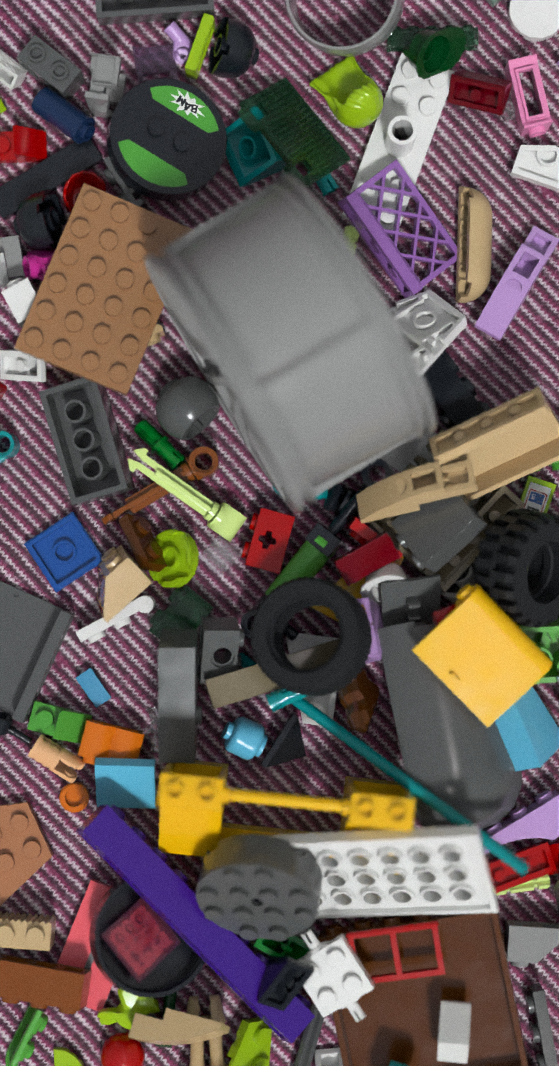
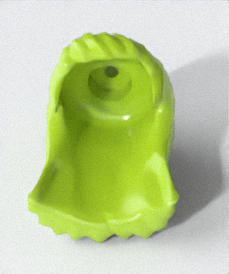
(350, 93)

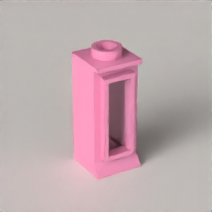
(536, 124)

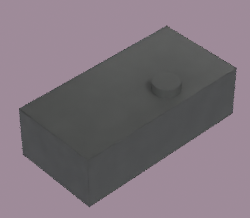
(137, 11)
(86, 441)
(178, 696)

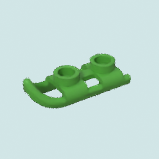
(22, 1042)

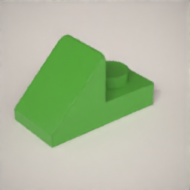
(57, 721)

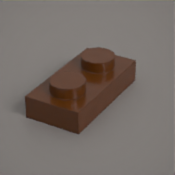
(142, 542)

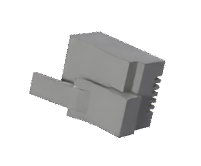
(11, 259)

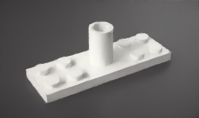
(408, 111)

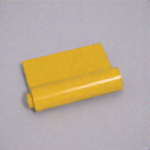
(482, 655)

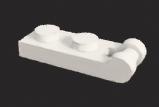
(95, 630)

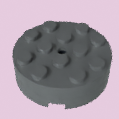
(259, 887)

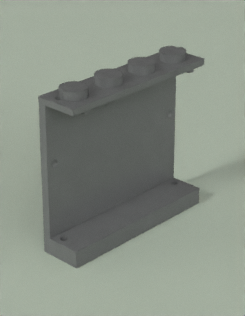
(28, 646)

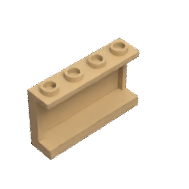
(503, 442)

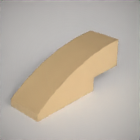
(175, 1029)

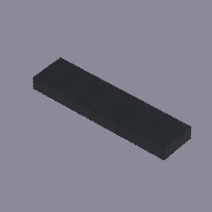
(48, 174)

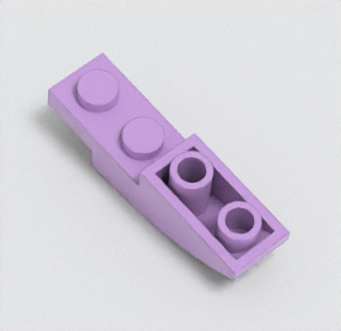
(516, 283)

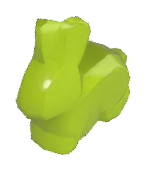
(125, 1011)

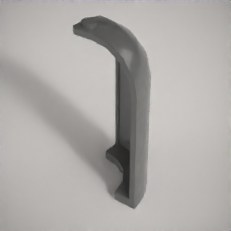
(443, 739)

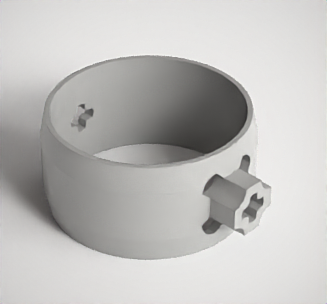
(352, 50)

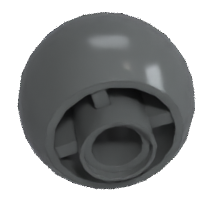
(186, 407)

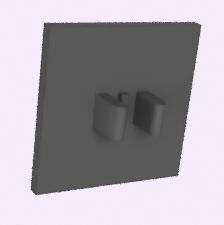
(410, 600)

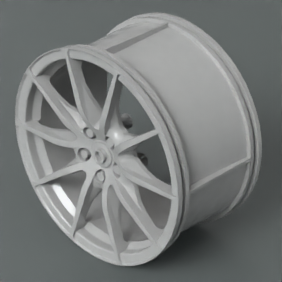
(293, 340)

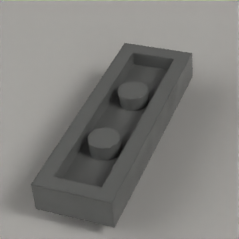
(541, 1030)

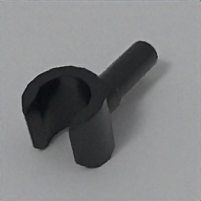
(6, 728)

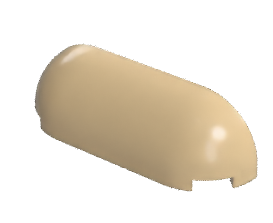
(473, 245)

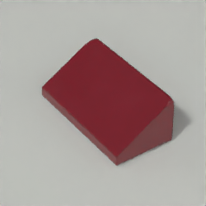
(479, 91)
(366, 558)

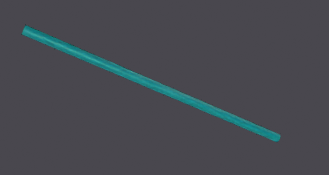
(402, 778)

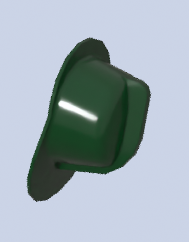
(435, 51)

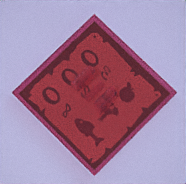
(140, 939)

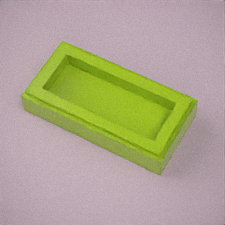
(200, 46)

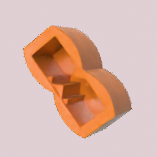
(108, 741)

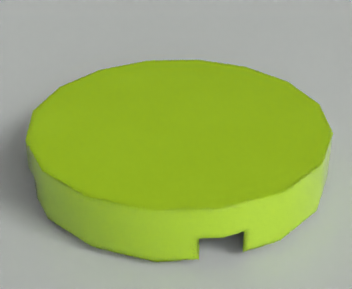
(180, 556)

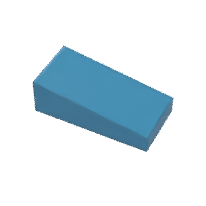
(93, 687)

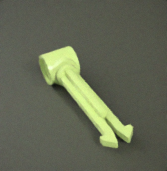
(220, 517)

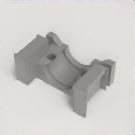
(106, 84)

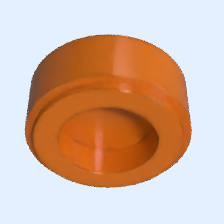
(74, 797)

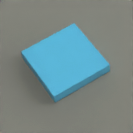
(125, 782)

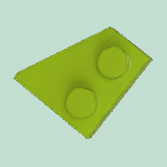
(251, 1044)

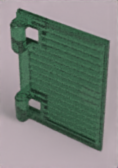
(294, 132)

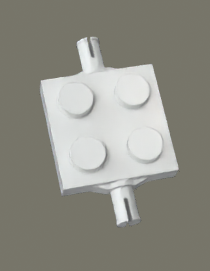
(337, 976)

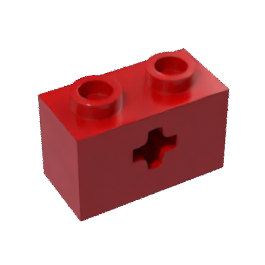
(272, 558)

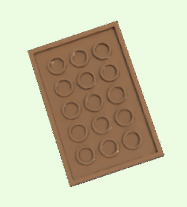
(97, 294)

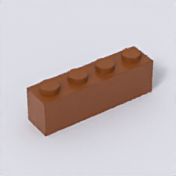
(43, 983)

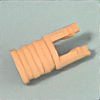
(56, 758)

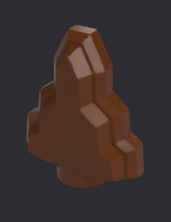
(359, 702)

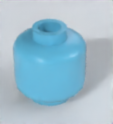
(244, 738)

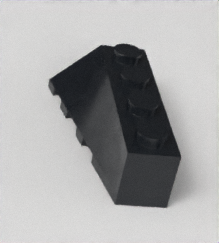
(452, 394)

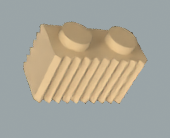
(27, 931)

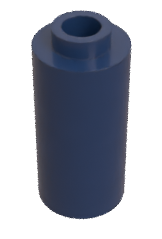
(63, 115)

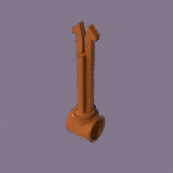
(154, 491)

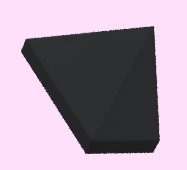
(287, 744)
(282, 981)

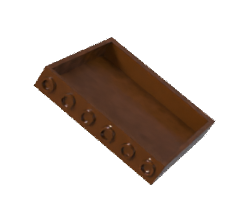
(406, 1013)

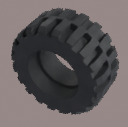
(521, 566)

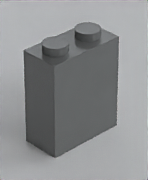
(438, 530)

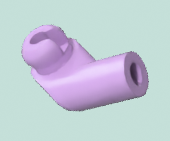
(181, 42)

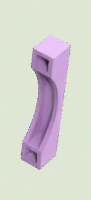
(529, 822)

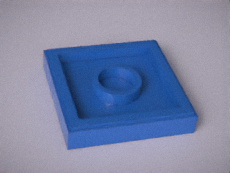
(64, 552)

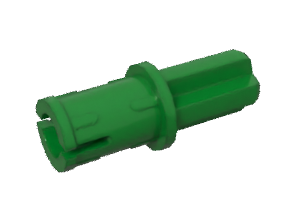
(159, 444)

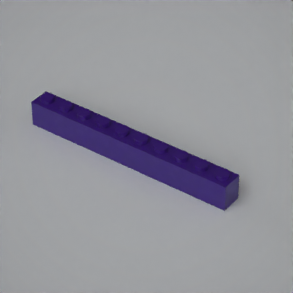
(177, 905)

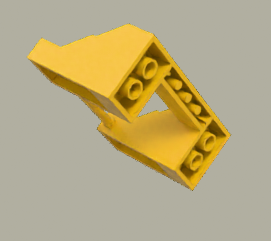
(195, 798)

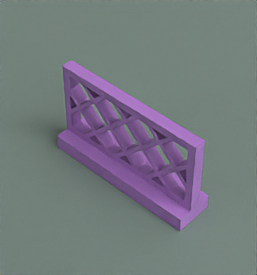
(378, 238)

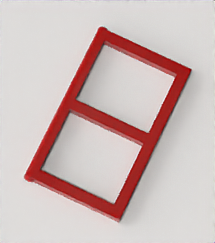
(400, 974)

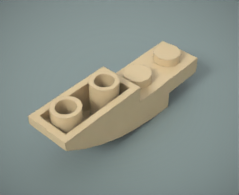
(415, 486)

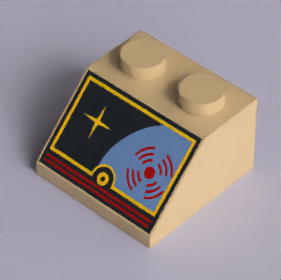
(118, 581)

